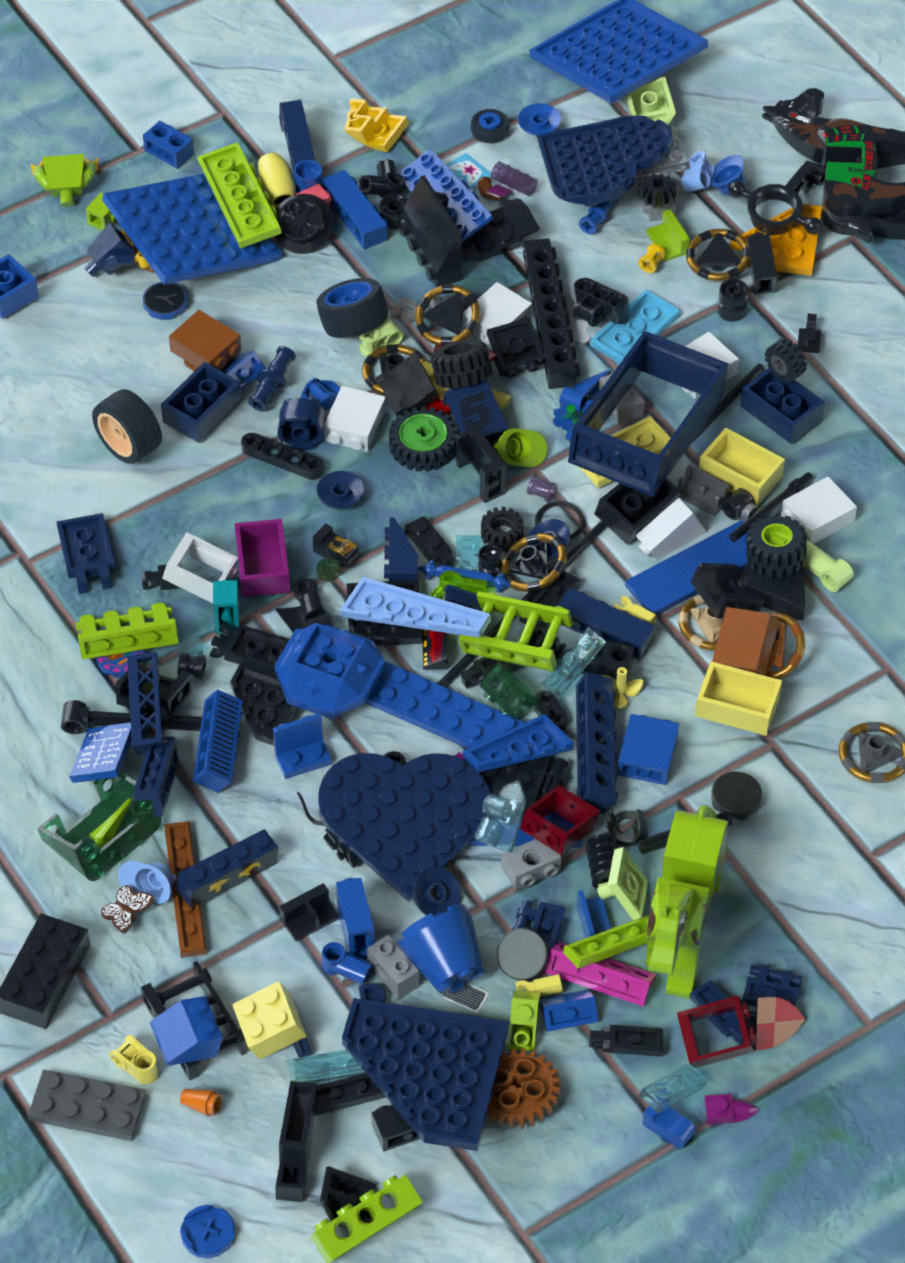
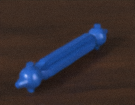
(499, 582)

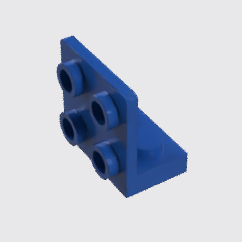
(300, 746)

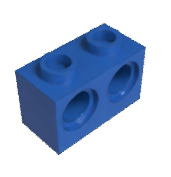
(168, 144)

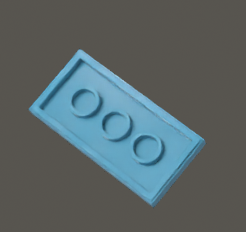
(647, 314)

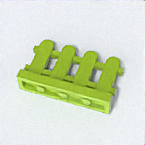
(126, 638)

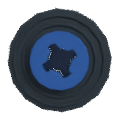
(489, 126)

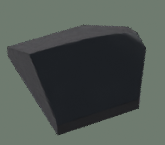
(342, 1189)

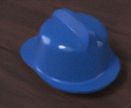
(728, 171)

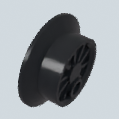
(304, 223)

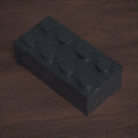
(43, 970)

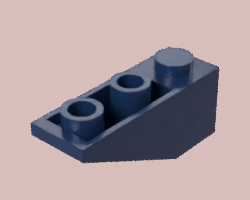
(400, 553)

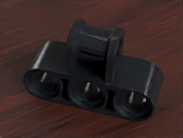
(599, 302)

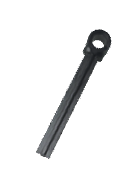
(78, 717)

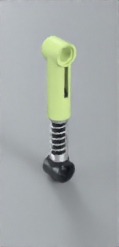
(832, 572)

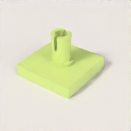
(626, 884)

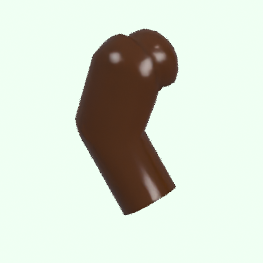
(484, 184)

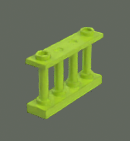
(518, 652)

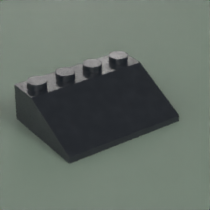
(432, 235)

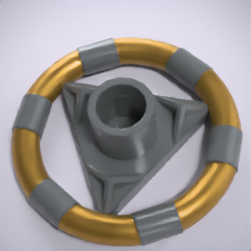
(873, 752)

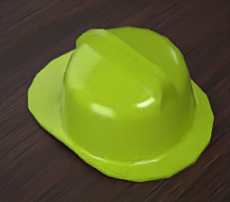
(522, 447)

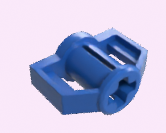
(318, 389)

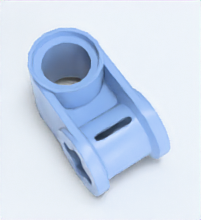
(699, 174)

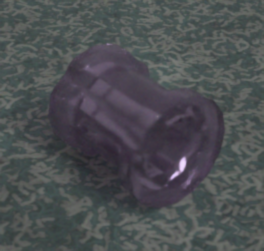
(541, 488)

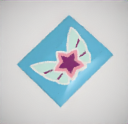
(468, 169)

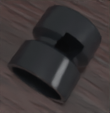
(733, 300)

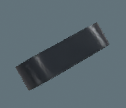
(554, 709)

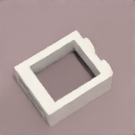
(205, 553)

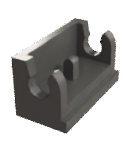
(703, 490)

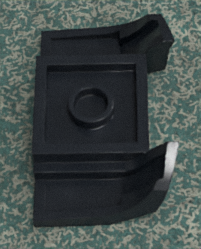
(504, 232)

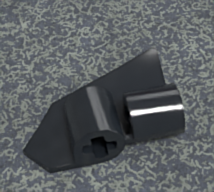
(309, 612)

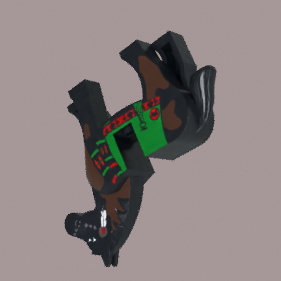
(851, 154)

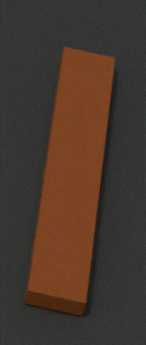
(187, 919)

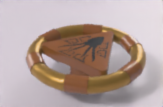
(781, 651)

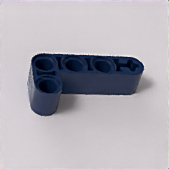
(296, 131)

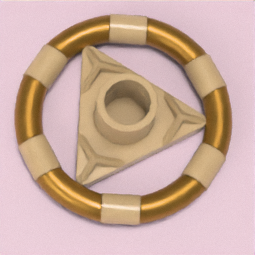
(706, 622)

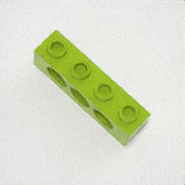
(333, 1246)

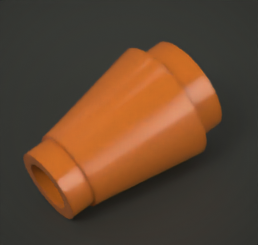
(203, 1101)

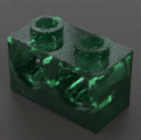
(511, 689)

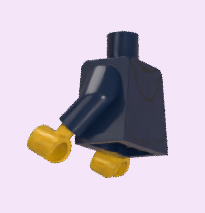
(111, 251)

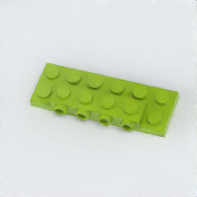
(240, 195)

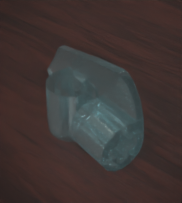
(502, 817)

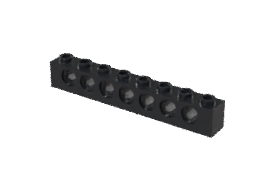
(549, 313)

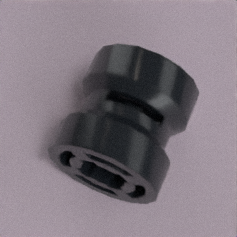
(490, 560)
(192, 664)

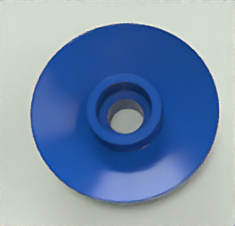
(539, 119)

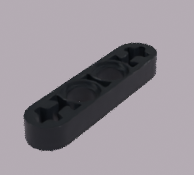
(284, 452)

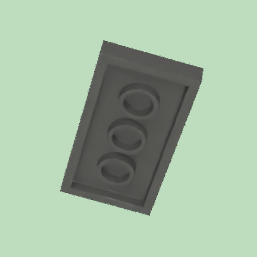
(87, 1105)

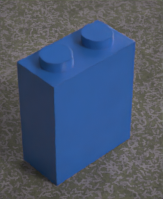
(648, 749)
(354, 916)

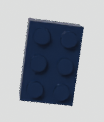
(201, 402)
(782, 406)

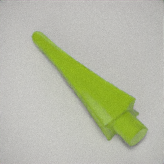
(108, 829)

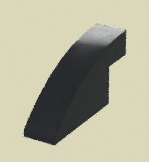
(296, 1141)

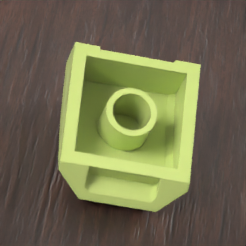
(652, 101)

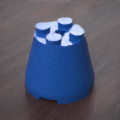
(444, 949)

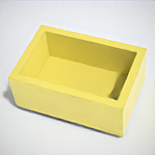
(742, 464)
(738, 698)

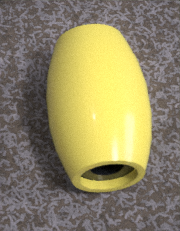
(276, 178)

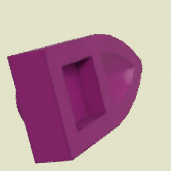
(724, 1109)

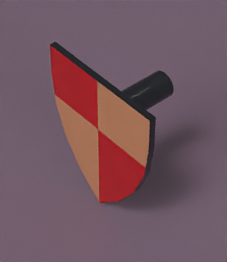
(774, 1021)

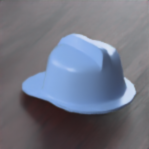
(148, 878)

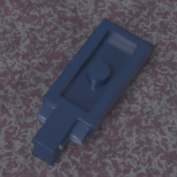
(726, 1022)

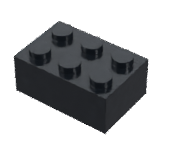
(630, 510)

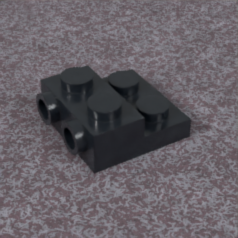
(515, 348)

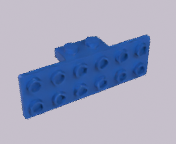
(463, 203)

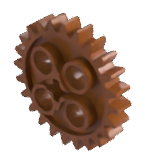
(519, 1088)

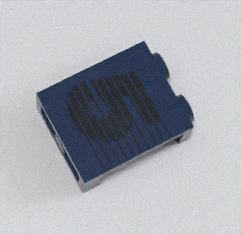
(477, 408)

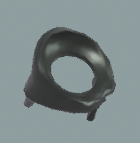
(639, 828)

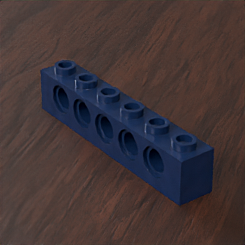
(596, 741)

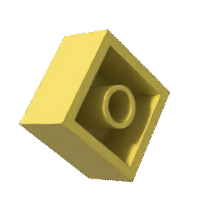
(269, 1020)

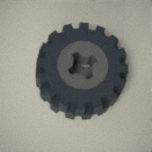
(785, 360)

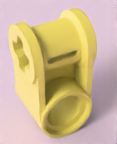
(133, 1057)

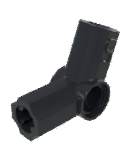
(385, 183)

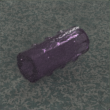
(514, 178)

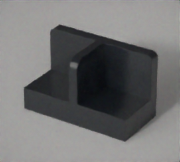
(308, 912)

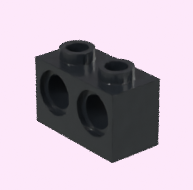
(610, 658)

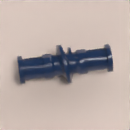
(271, 378)

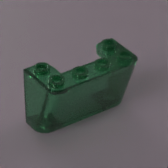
(82, 851)

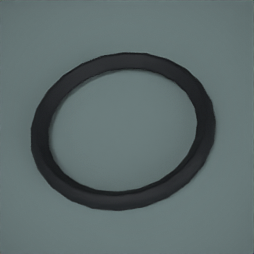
(569, 505)

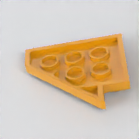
(794, 249)

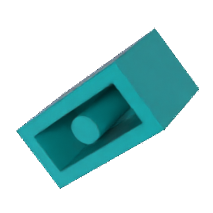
(226, 604)

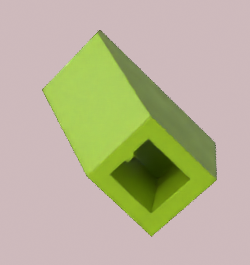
(523, 1020)

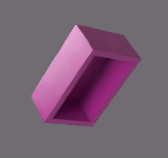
(262, 557)

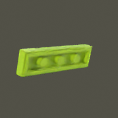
(608, 943)

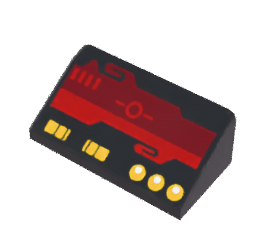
(434, 649)

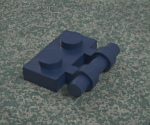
(546, 920)
(762, 988)

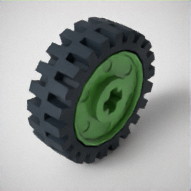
(423, 438)

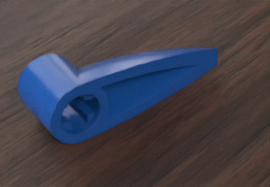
(583, 391)

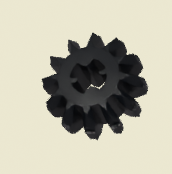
(658, 190)

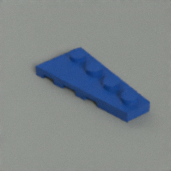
(520, 744)

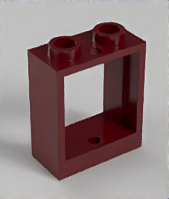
(560, 802)
(689, 1036)

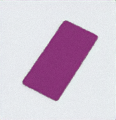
(499, 190)

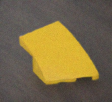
(374, 125)

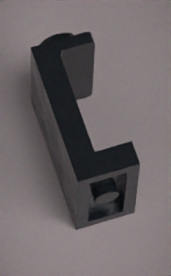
(475, 450)
(720, 590)
(172, 692)

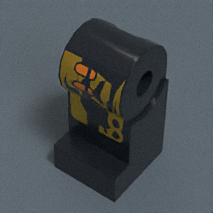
(331, 545)

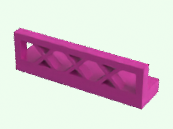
(603, 976)

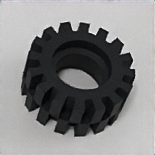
(501, 518)

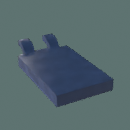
(86, 550)

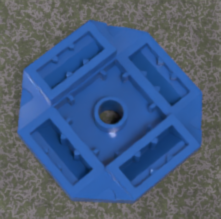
(328, 669)

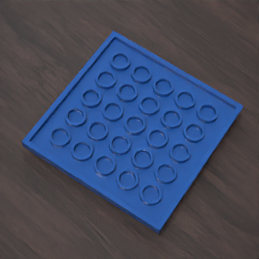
(618, 49)
(183, 230)

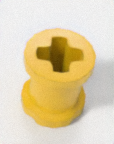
(651, 258)

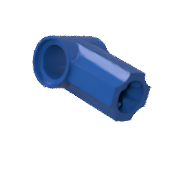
(346, 963)

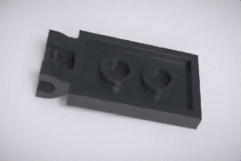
(248, 647)

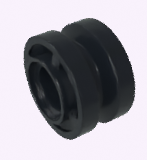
(391, 208)

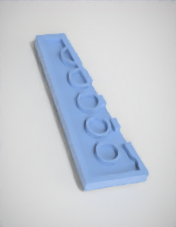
(402, 607)

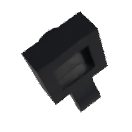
(808, 337)
(152, 579)

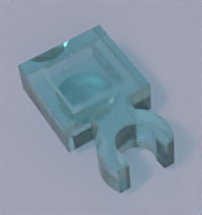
(467, 550)

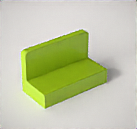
(669, 236)

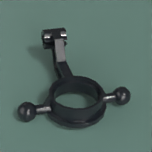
(805, 178)

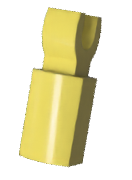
(636, 610)
(545, 985)

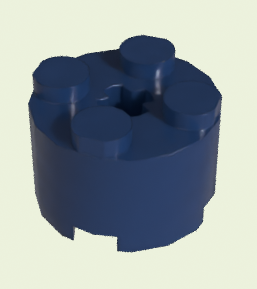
(301, 423)

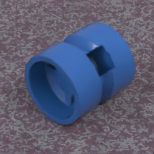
(307, 174)

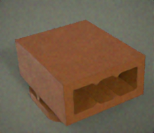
(205, 340)
(747, 640)

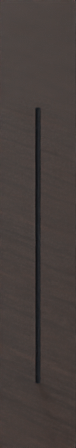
(600, 527)

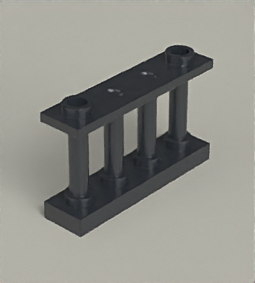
(155, 1003)

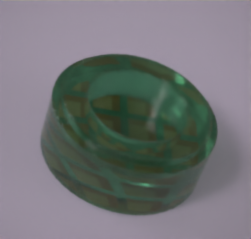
(328, 569)

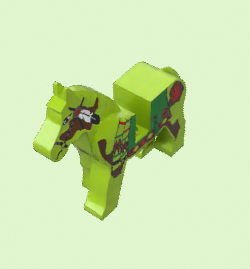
(684, 896)

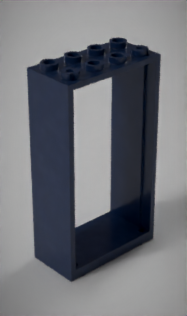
(625, 461)

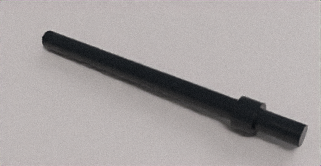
(794, 487)

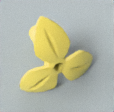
(622, 688)

